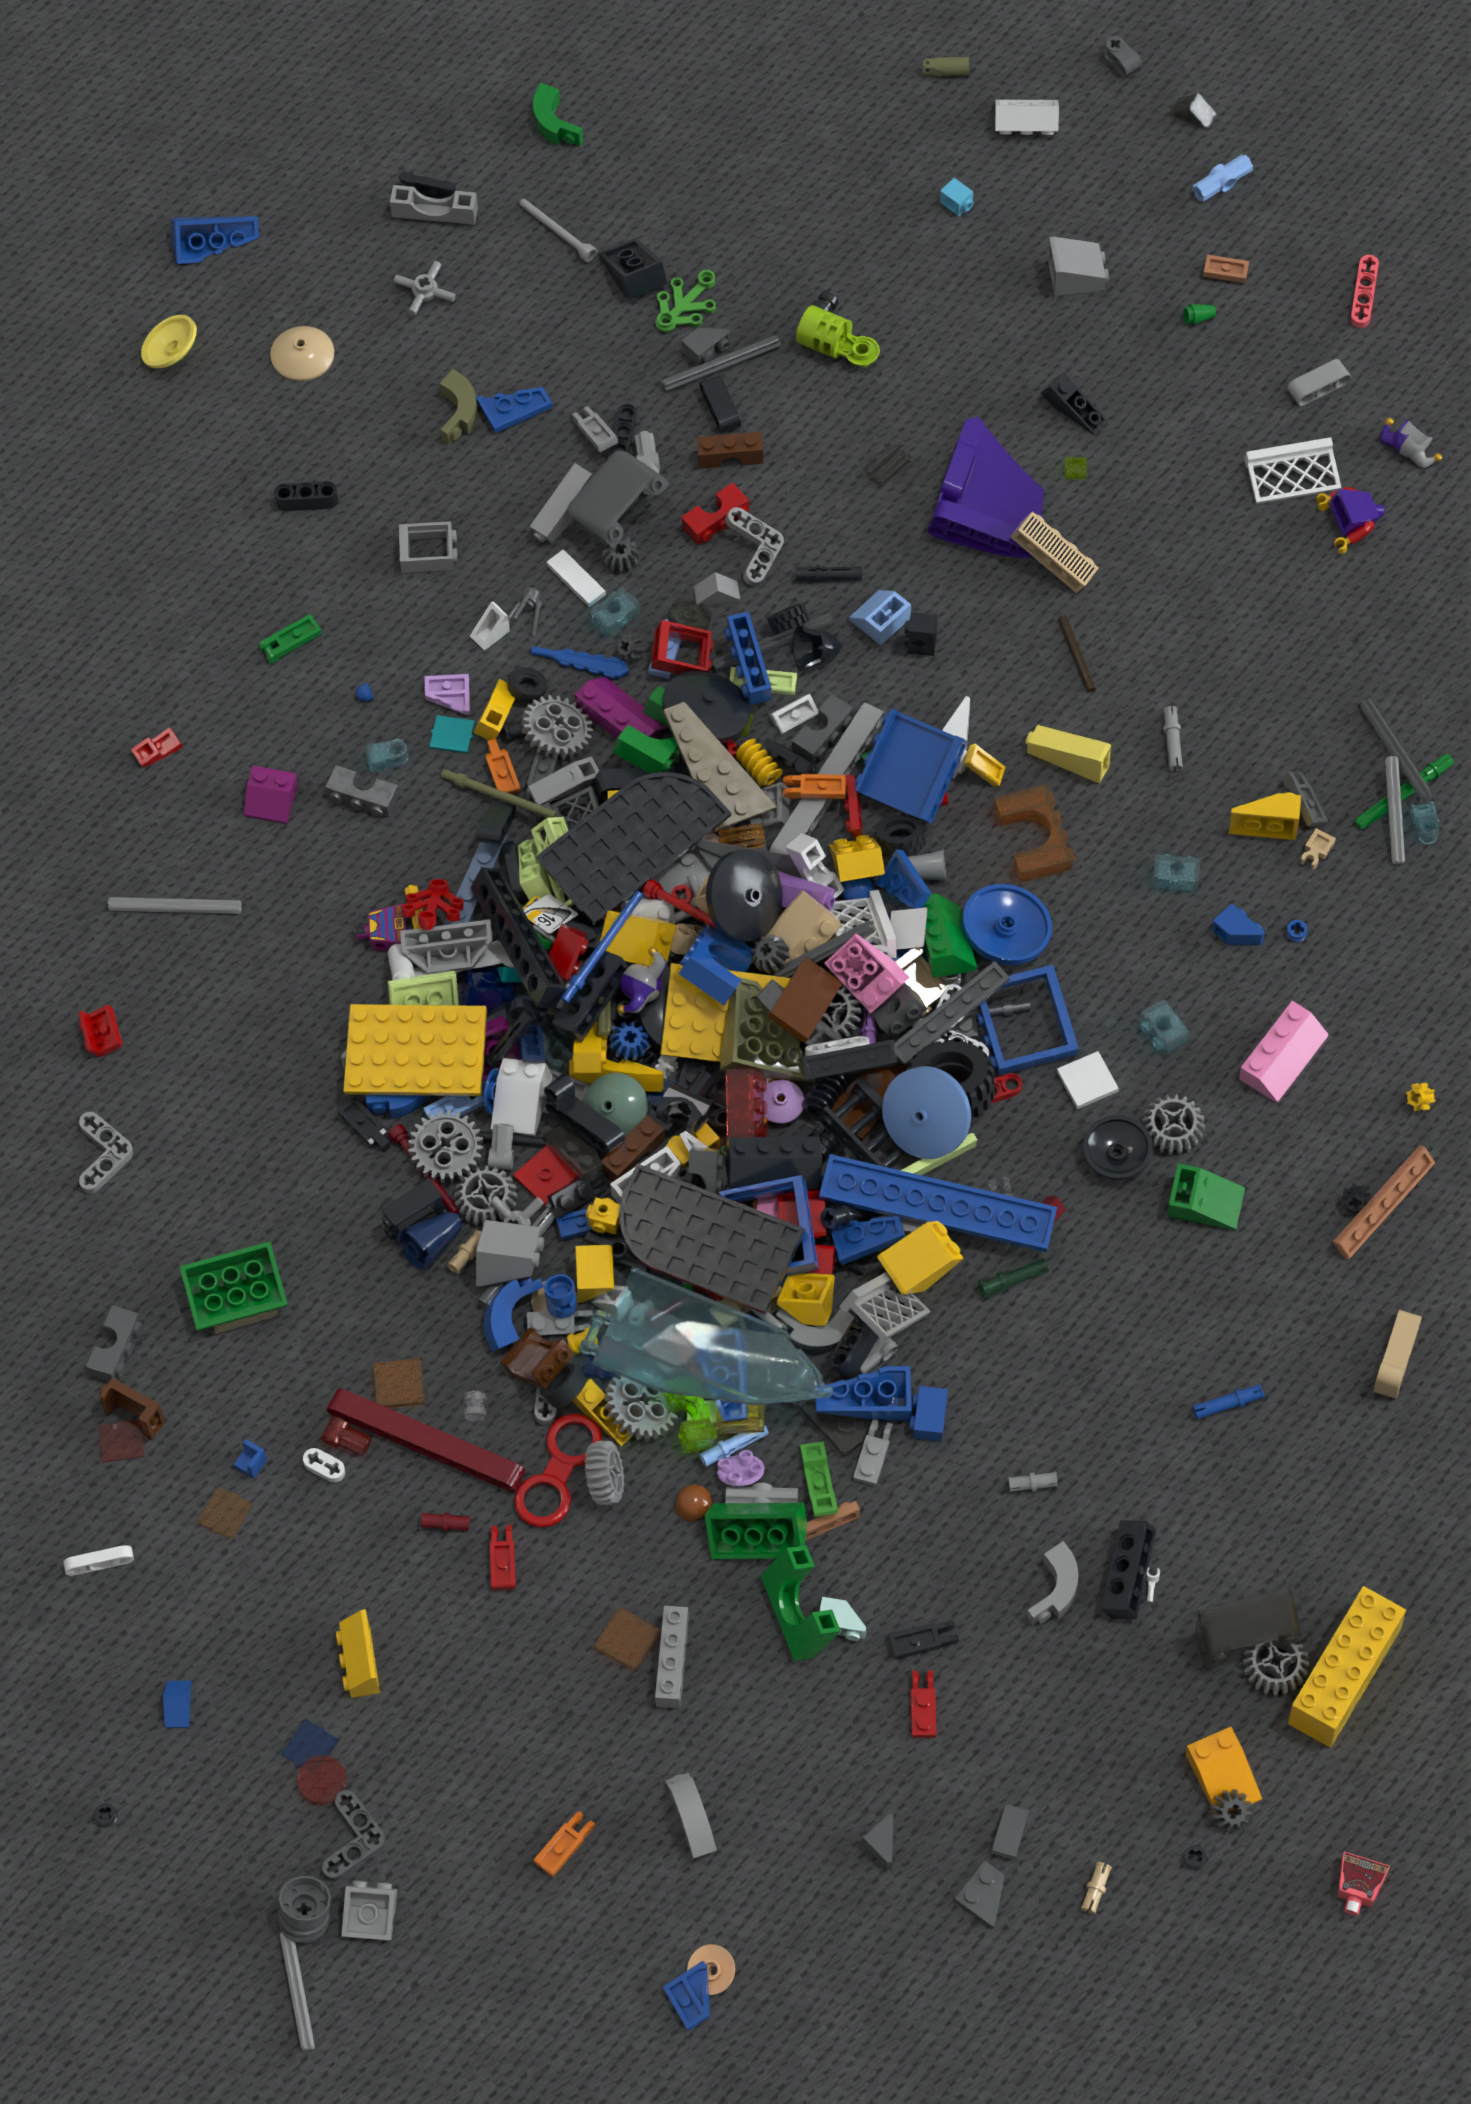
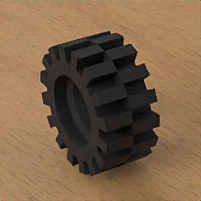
(788, 618)

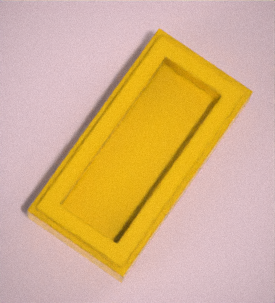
(984, 765)

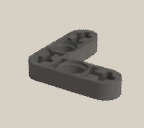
(360, 1843)

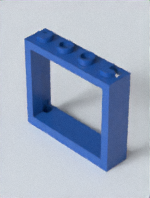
(990, 1039)
(778, 1187)

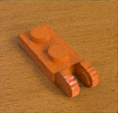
(815, 786)
(563, 1845)

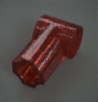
(340, 1433)

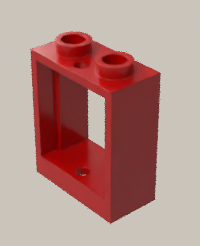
(669, 629)

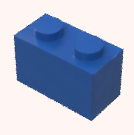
(930, 1413)

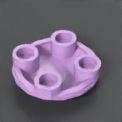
(740, 1469)

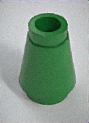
(1198, 313)

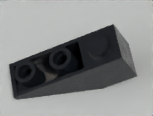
(1073, 403)

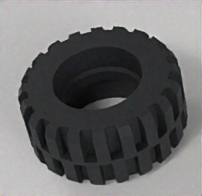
(965, 1064)

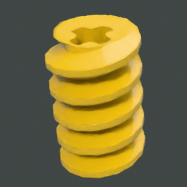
(758, 764)

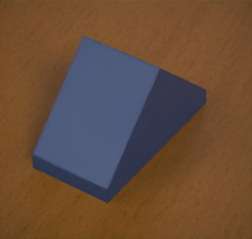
(177, 1704)

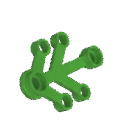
(685, 304)

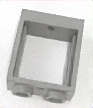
(427, 531)

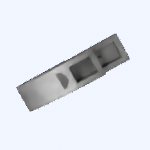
(822, 1032)

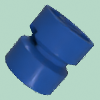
(560, 1296)

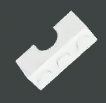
(807, 858)

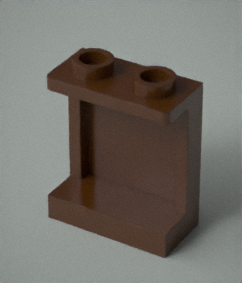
(537, 1359)
(148, 1411)

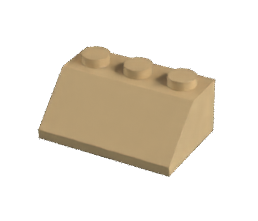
(804, 925)

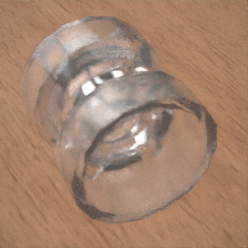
(475, 1404)

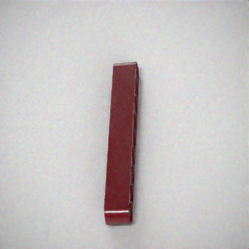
(426, 1440)

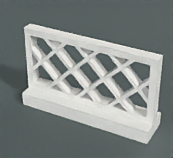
(1285, 455)
(876, 913)

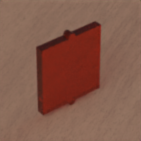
(121, 1441)

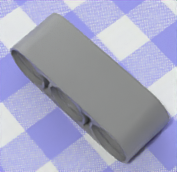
(1319, 382)

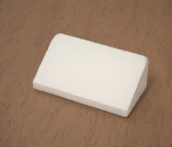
(794, 713)

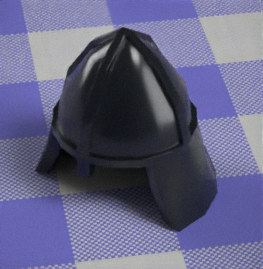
(813, 647)

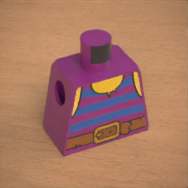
(383, 927)

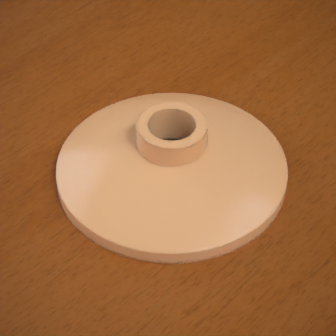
(715, 1956)

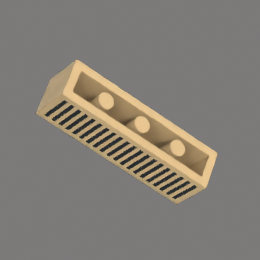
(1054, 552)

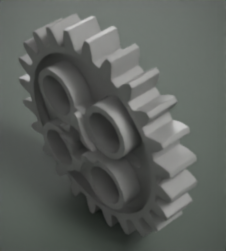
(556, 727)
(432, 1132)
(640, 1404)

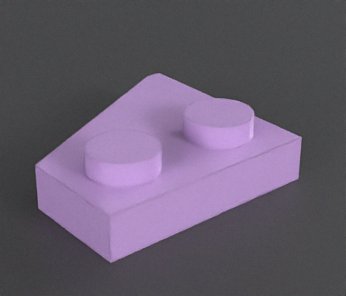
(449, 691)

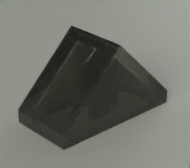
(1194, 111)

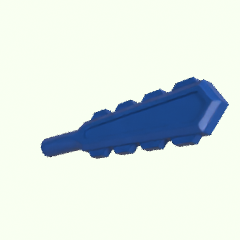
(595, 664)

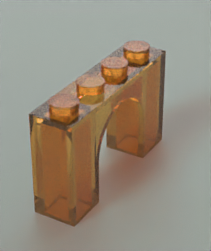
(1037, 806)

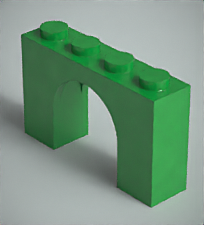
(646, 752)
(782, 1582)

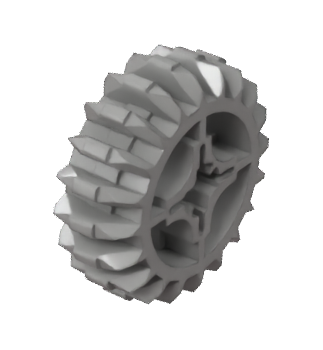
(840, 1009)
(1184, 1137)
(503, 1188)
(604, 1472)
(1257, 1670)

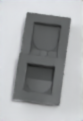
(1010, 1831)

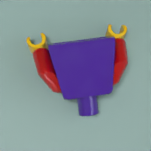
(1354, 514)

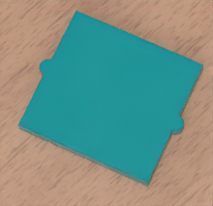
(452, 734)

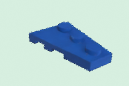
(511, 409)
(866, 1237)

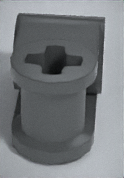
(1121, 56)

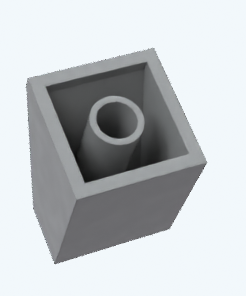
(1076, 266)
(507, 1252)

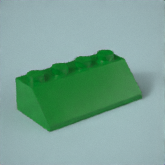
(944, 939)
(754, 1529)

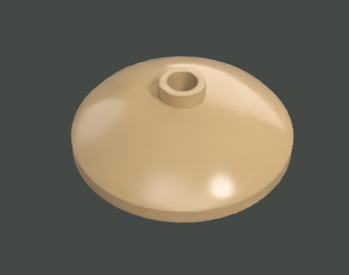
(305, 361)

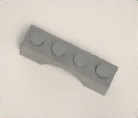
(410, 204)

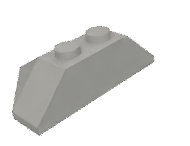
(447, 946)

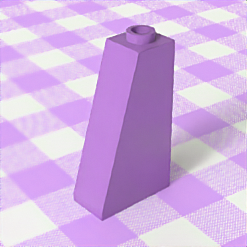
(794, 885)

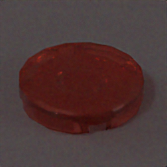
(321, 1779)

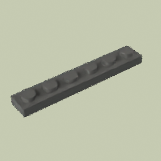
(951, 1012)

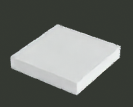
(1087, 1080)

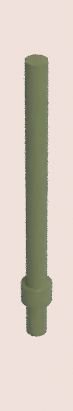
(463, 781)

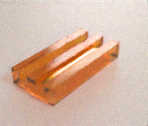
(743, 834)

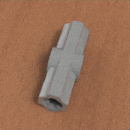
(646, 452)
(761, 1494)

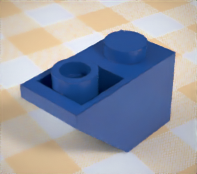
(1236, 928)

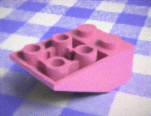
(866, 972)

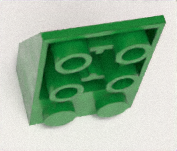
(1205, 1198)

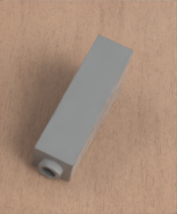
(554, 514)

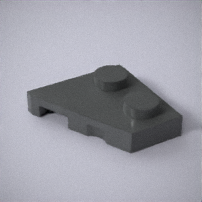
(983, 1894)

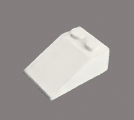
(959, 726)
(520, 1095)

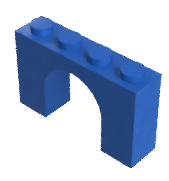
(701, 963)

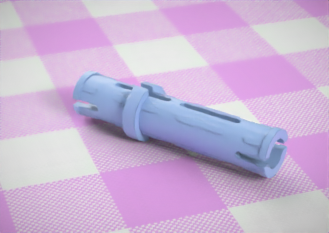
(725, 1448)

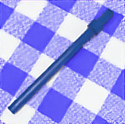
(577, 981)

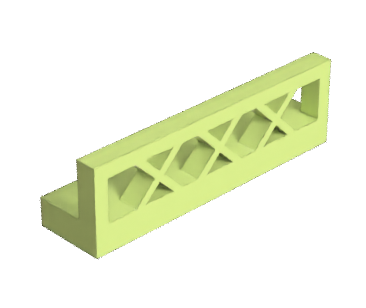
(554, 829)

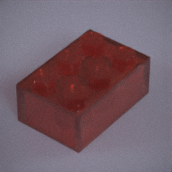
(745, 1103)

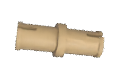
(465, 1253)
(1096, 1887)

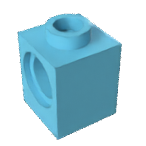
(956, 197)

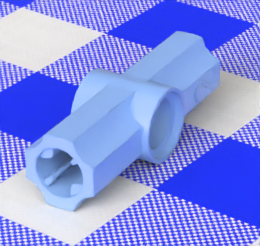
(1222, 178)

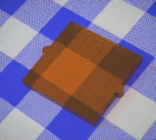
(225, 1513)

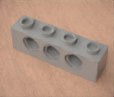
(672, 1657)

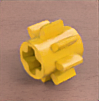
(1420, 1096)

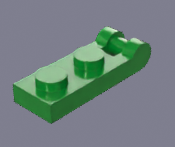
(290, 638)

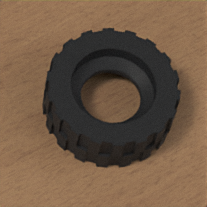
(900, 825)

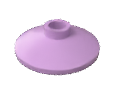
(787, 1110)

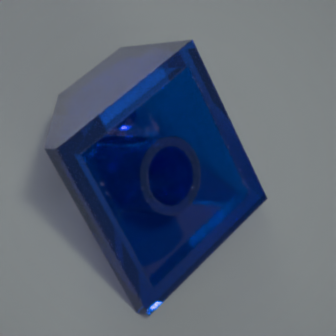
(485, 988)

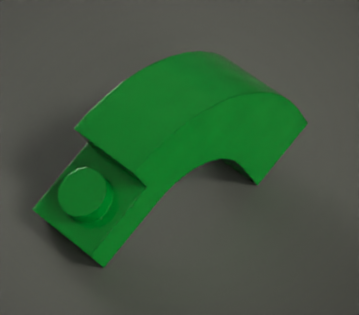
(550, 127)

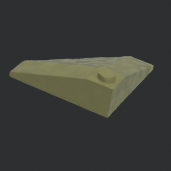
(757, 1041)

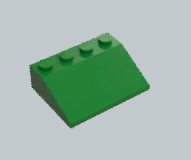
(233, 1286)

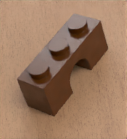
(714, 449)
(642, 1139)

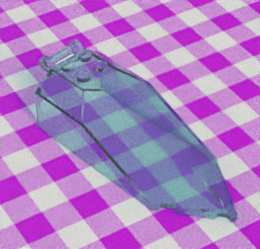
(737, 1354)

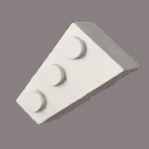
(662, 1161)

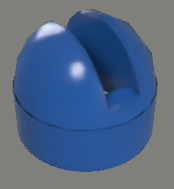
(364, 692)

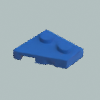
(691, 1995)

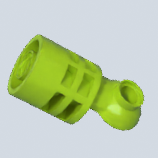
(833, 337)

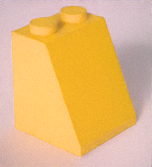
(921, 1258)

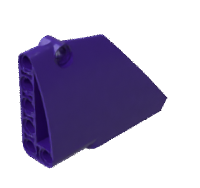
(984, 495)

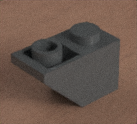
(705, 344)

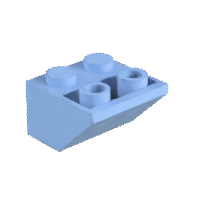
(882, 615)

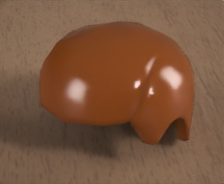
(693, 1502)

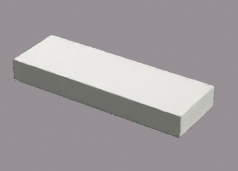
(576, 578)

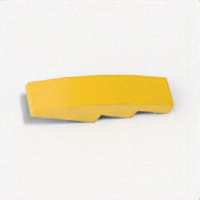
(649, 1078)

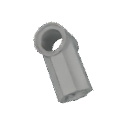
(501, 1152)
(881, 1351)

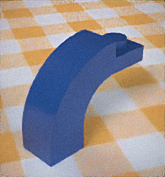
(397, 1104)
(497, 1317)

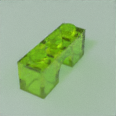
(696, 1433)

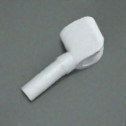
(1151, 1580)

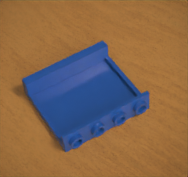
(910, 765)

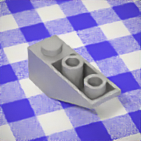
(564, 781)

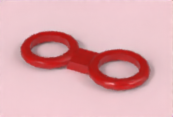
(556, 1472)

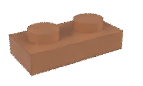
(1226, 269)

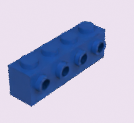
(749, 658)

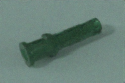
(1003, 1281)

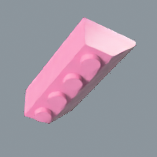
(1283, 1052)

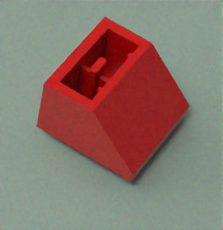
(566, 949)
(788, 1210)

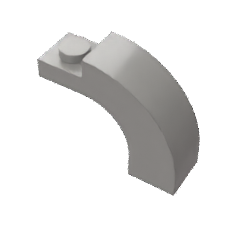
(815, 1337)
(1065, 1571)
(691, 1814)

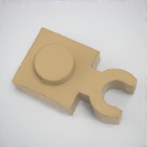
(1317, 846)

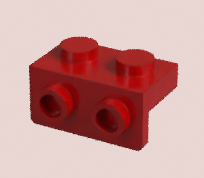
(100, 1031)

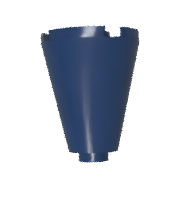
(429, 1238)

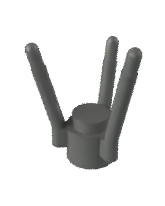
(528, 601)

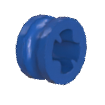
(1295, 937)

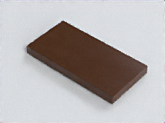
(805, 999)
(879, 1080)

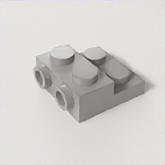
(369, 1911)

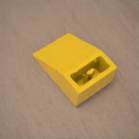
(857, 858)

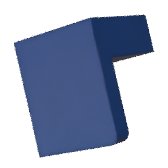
(250, 1459)

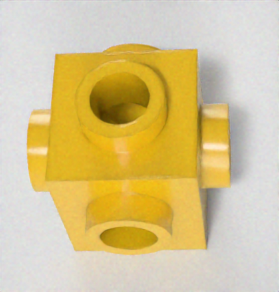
(604, 1216)

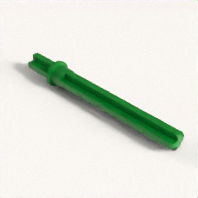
(1430, 772)

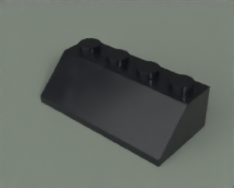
(773, 1158)

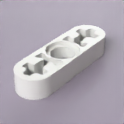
(836, 1045)
(98, 1560)

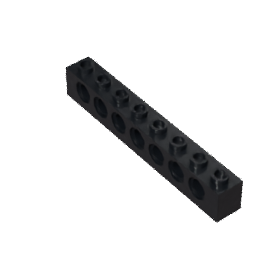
(518, 938)

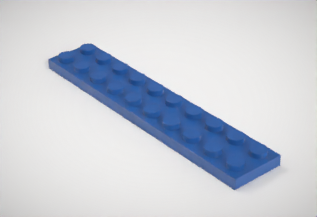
(931, 1199)

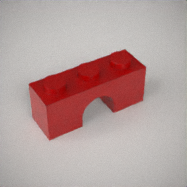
(703, 525)

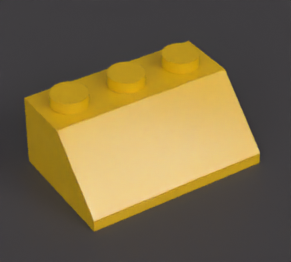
(358, 1655)

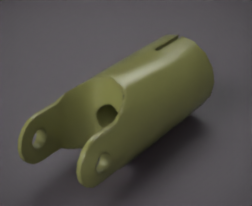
(947, 66)

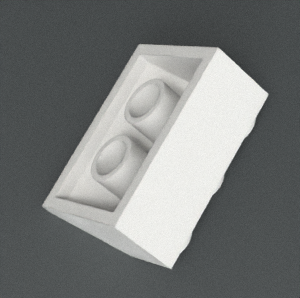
(1026, 116)

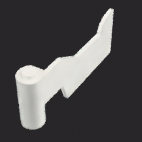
(402, 966)

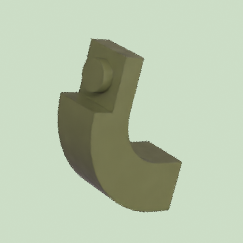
(461, 393)

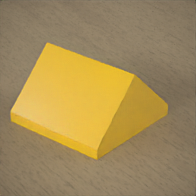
(593, 1271)

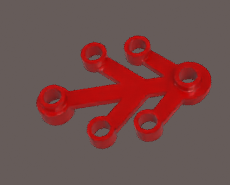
(437, 889)

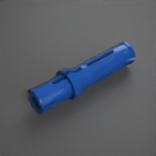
(1238, 1398)

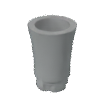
(930, 865)

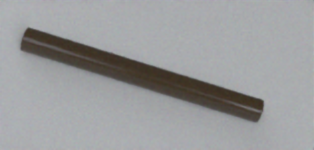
(1076, 653)

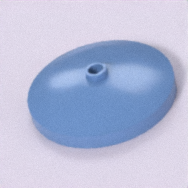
(926, 1112)

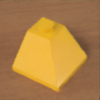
(808, 1297)

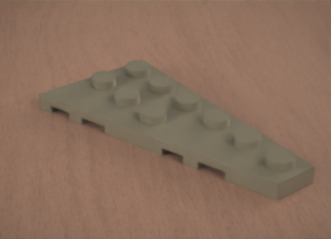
(715, 767)

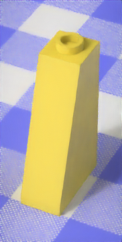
(1072, 752)

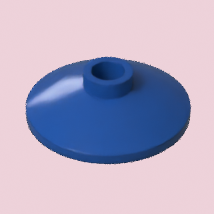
(489, 1089)

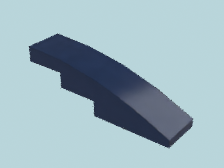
(531, 1045)

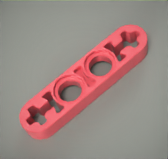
(1364, 291)

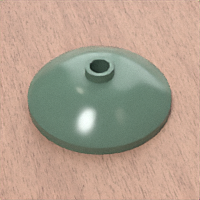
(626, 1096)

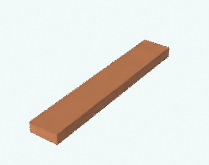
(1384, 1202)

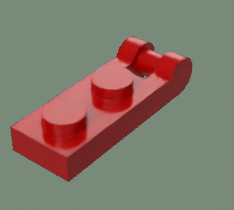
(853, 807)

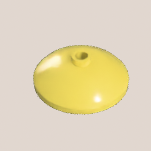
(169, 341)

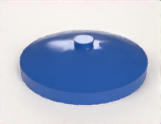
(1006, 924)

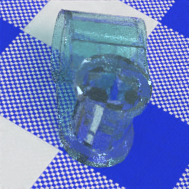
(384, 756)
(1425, 818)

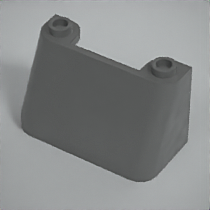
(610, 494)

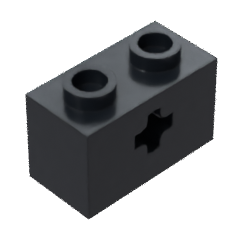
(921, 633)

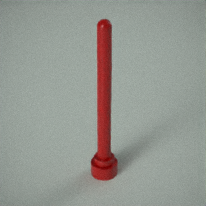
(653, 889)

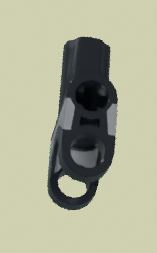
(689, 1102)

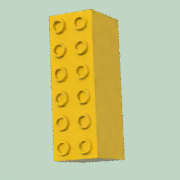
(1346, 1666)

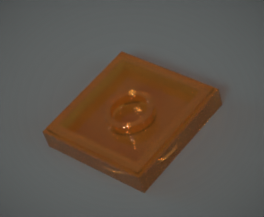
(399, 1383)
(627, 1639)

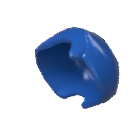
(857, 888)

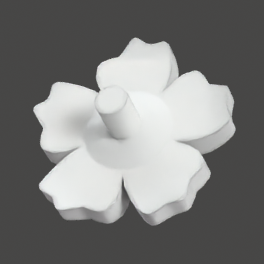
(667, 1064)

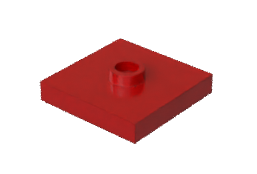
(544, 1174)

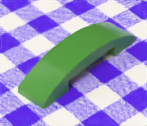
(818, 1479)

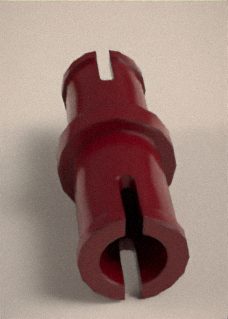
(445, 1521)

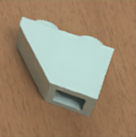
(848, 1621)

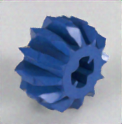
(629, 1049)

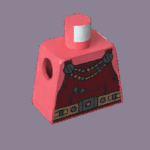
(1360, 1881)

